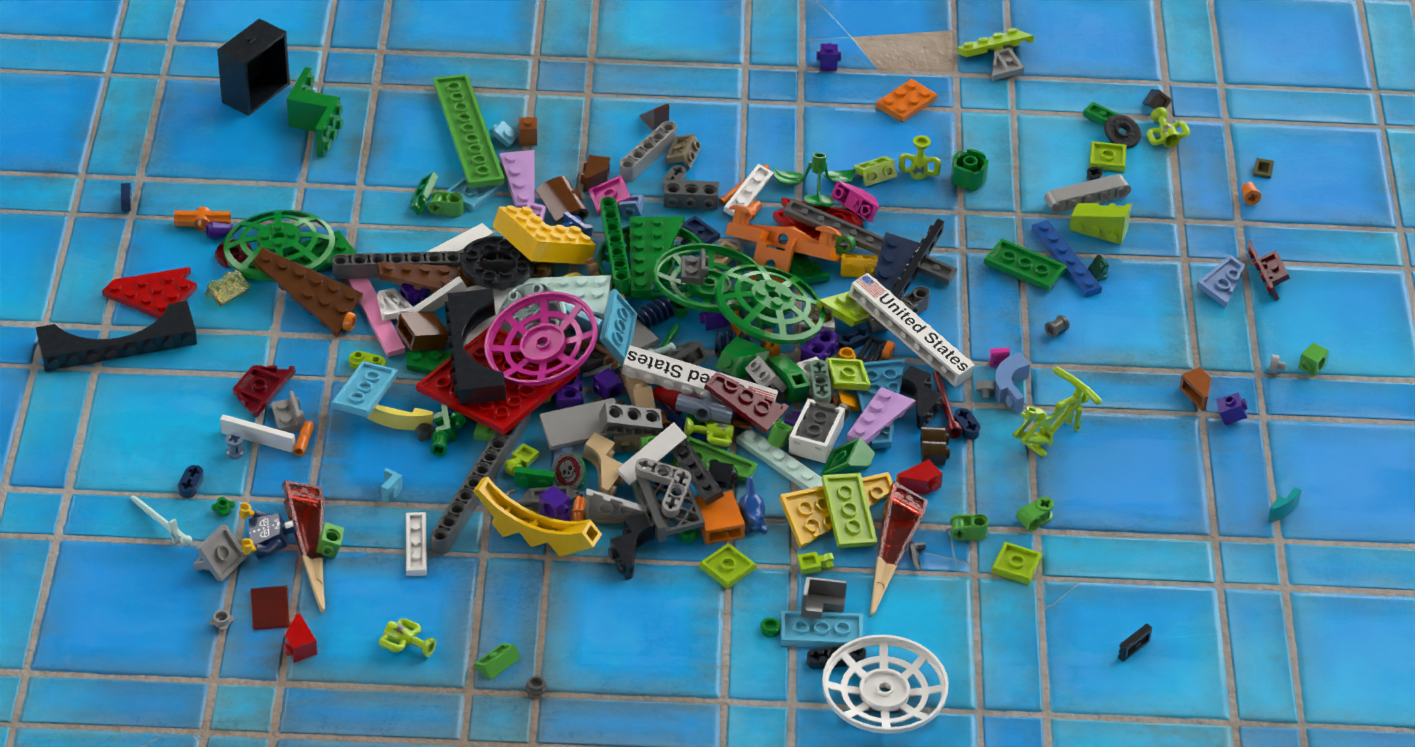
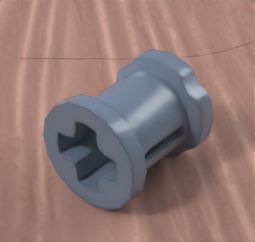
(233, 446)

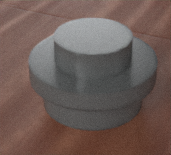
(536, 686)

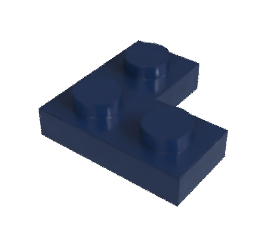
(701, 230)

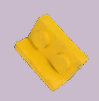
(858, 264)

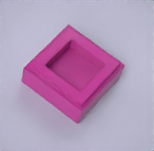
(997, 355)

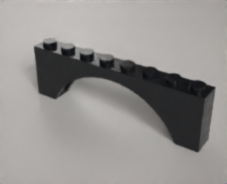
(66, 350)
(473, 380)

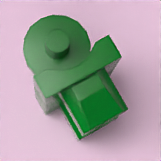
(449, 421)

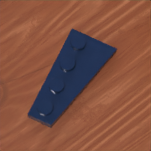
(892, 259)

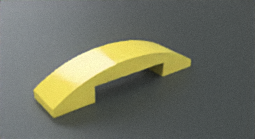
(401, 419)

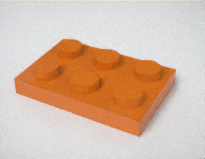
(906, 100)

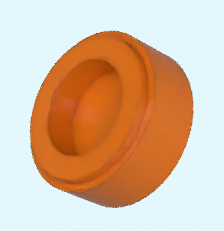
(349, 321)
(888, 350)

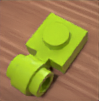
(523, 455)

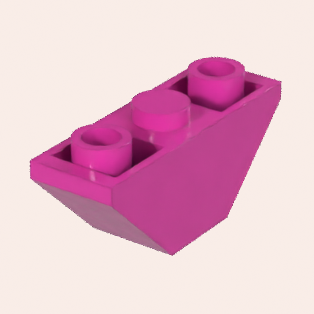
(856, 200)

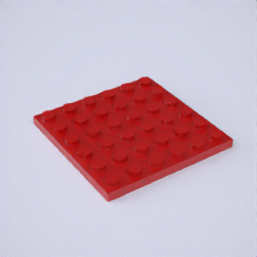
(500, 414)

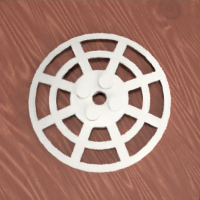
(887, 678)

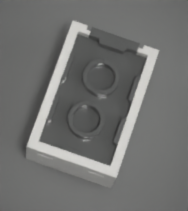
(816, 430)

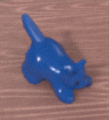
(752, 509)

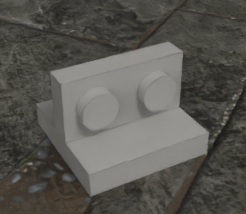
(219, 553)

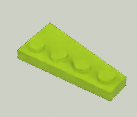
(1011, 37)

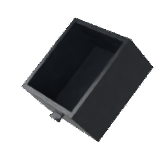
(253, 67)

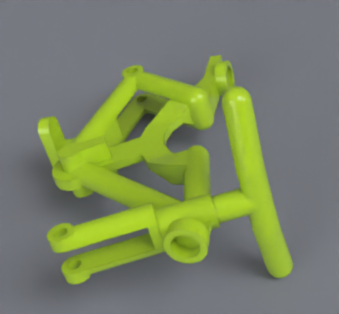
(1063, 412)

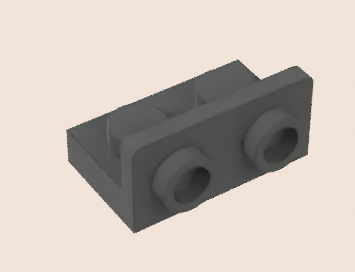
(694, 269)

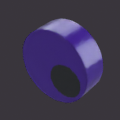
(791, 417)

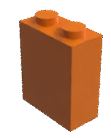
(721, 519)

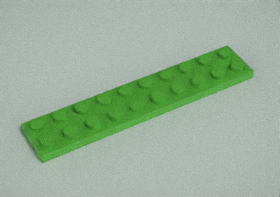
(468, 131)

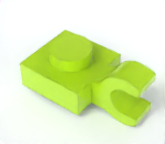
(812, 562)

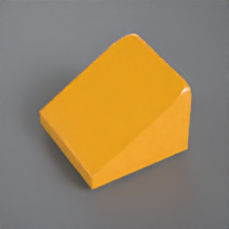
(849, 399)

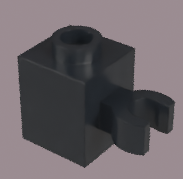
(723, 474)

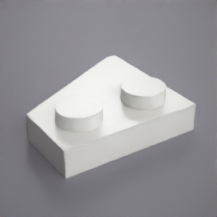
(392, 304)

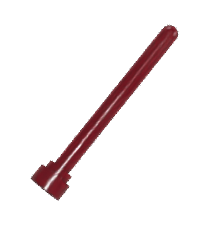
(953, 427)

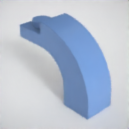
(1007, 374)

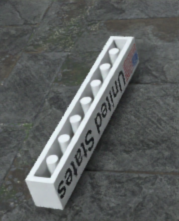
(911, 330)
(678, 374)

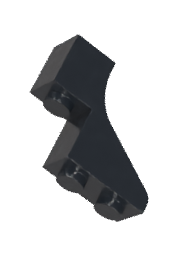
(928, 402)
(623, 548)

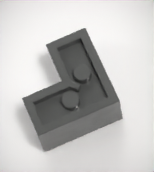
(822, 595)

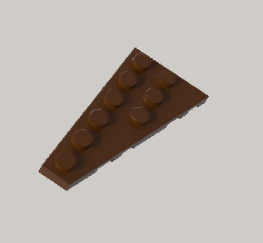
(424, 275)
(311, 290)

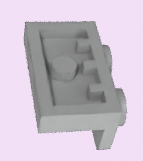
(764, 375)
(287, 413)

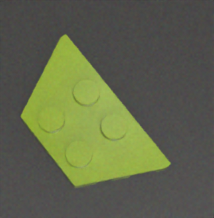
(845, 309)

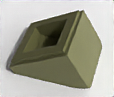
(1263, 167)

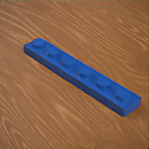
(1064, 254)

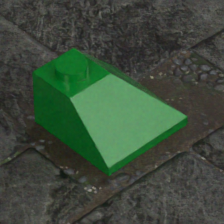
(738, 356)
(849, 458)

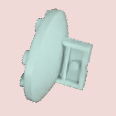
(525, 290)

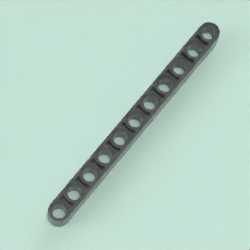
(365, 264)
(465, 500)

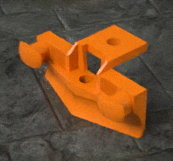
(770, 235)

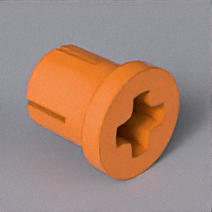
(1250, 191)

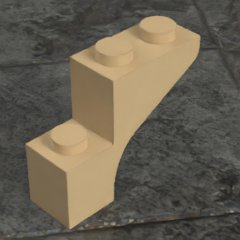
(638, 391)
(600, 453)

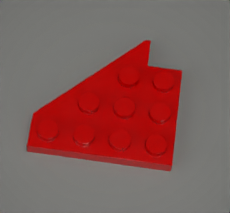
(784, 221)
(152, 291)

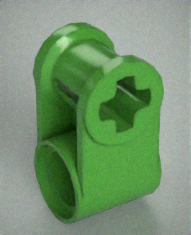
(447, 203)
(779, 434)
(1036, 513)
(971, 527)

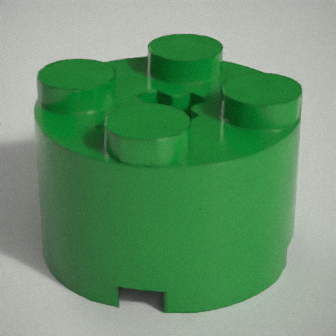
(969, 169)

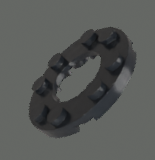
(489, 279)

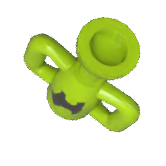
(1167, 131)
(919, 164)
(716, 432)
(397, 636)

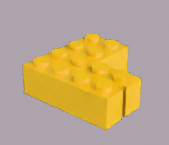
(541, 241)

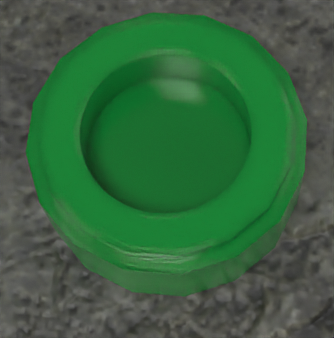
(770, 627)

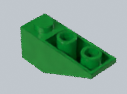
(792, 376)

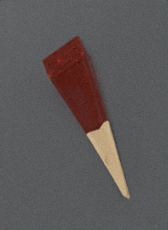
(306, 507)
(900, 520)

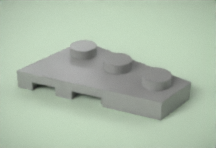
(610, 509)

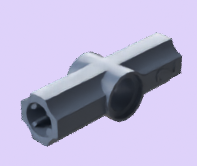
(704, 409)

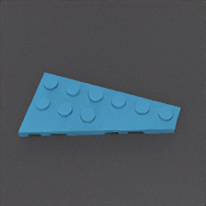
(888, 376)

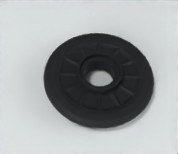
(1132, 129)

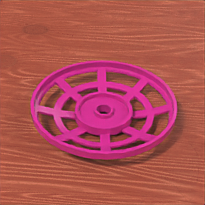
(541, 333)

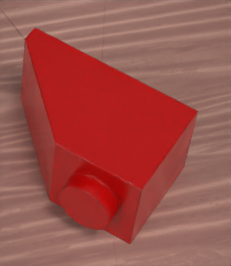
(921, 478)
(299, 640)

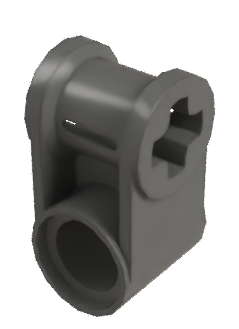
(917, 299)

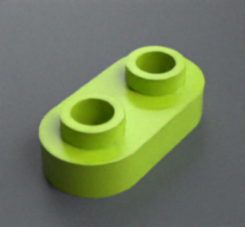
(357, 357)

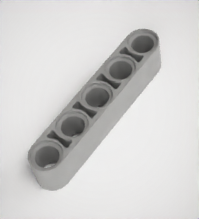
(648, 151)
(1091, 191)

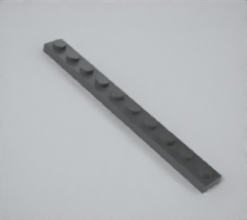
(864, 238)

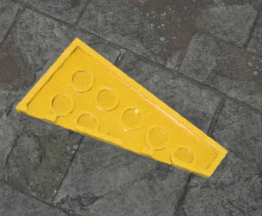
(809, 511)

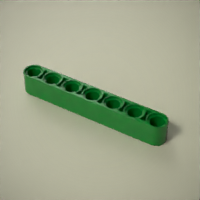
(615, 244)

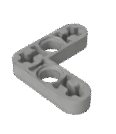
(672, 480)

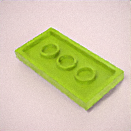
(849, 510)

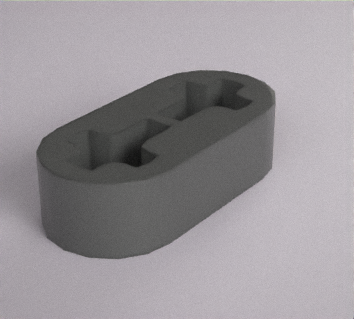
(675, 173)

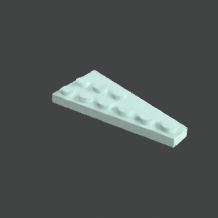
(590, 289)

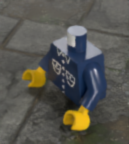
(266, 532)

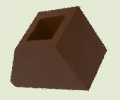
(595, 171)

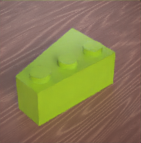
(1101, 221)

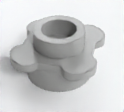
(222, 619)

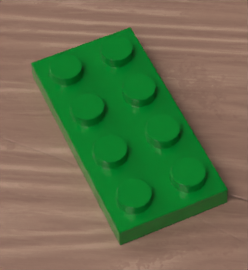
(1025, 264)

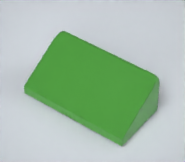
(497, 660)

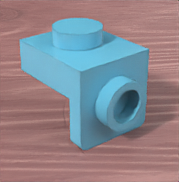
(503, 133)
(391, 486)

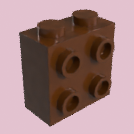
(422, 331)

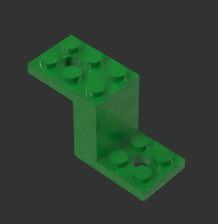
(314, 112)

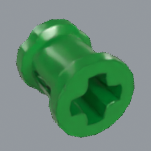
(439, 445)

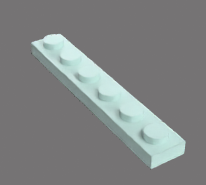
(778, 460)

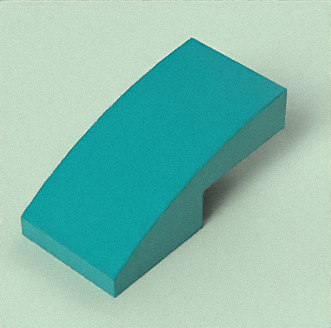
(1284, 506)

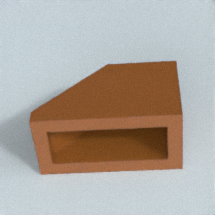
(527, 130)
(1196, 386)

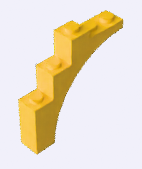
(536, 529)

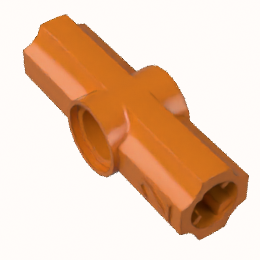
(200, 218)

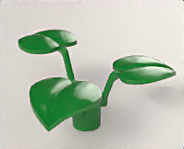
(818, 165)

